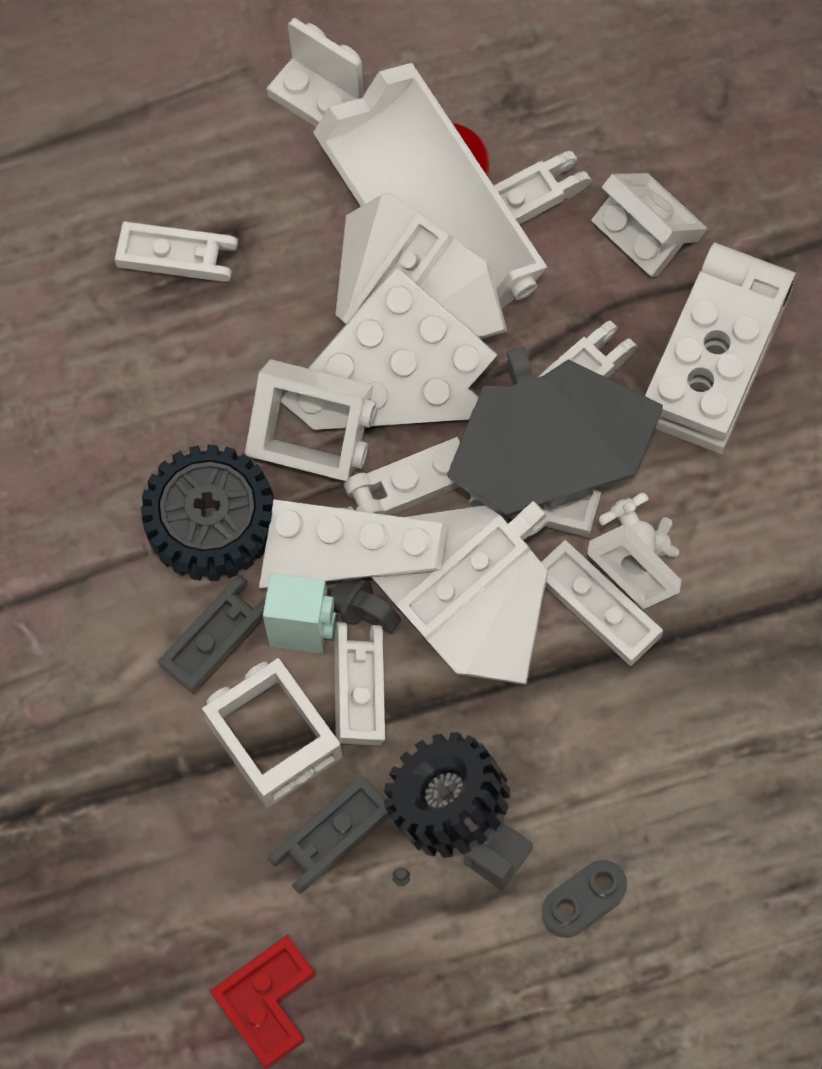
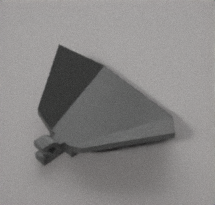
(551, 437)

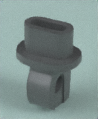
(357, 603)

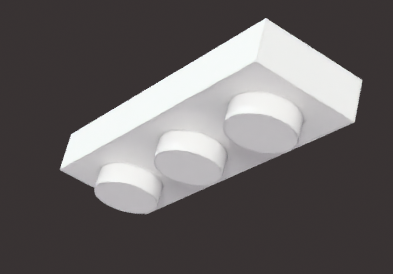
(600, 604)

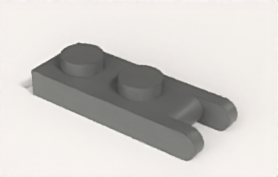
(212, 637)
(333, 832)

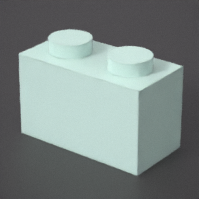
(298, 613)

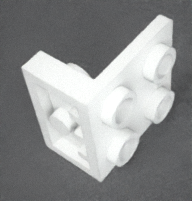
(317, 74)

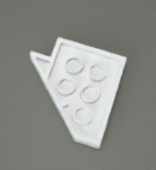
(409, 353)

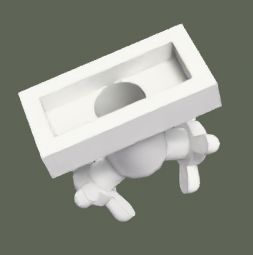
(633, 553)

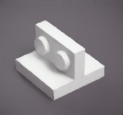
(646, 220)

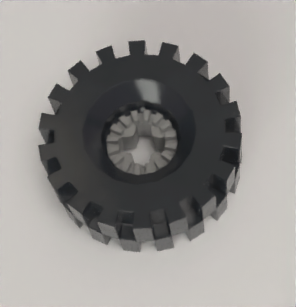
(428, 776)

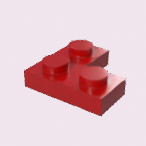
(253, 996)

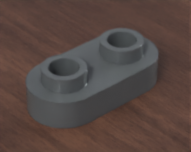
(585, 897)

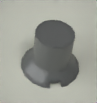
(401, 876)

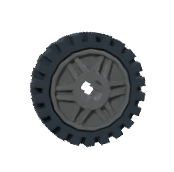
(184, 492)

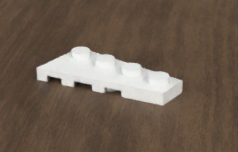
(348, 543)

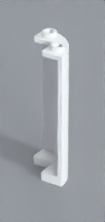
(408, 147)

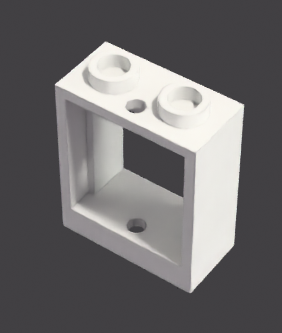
(282, 376)
(295, 769)

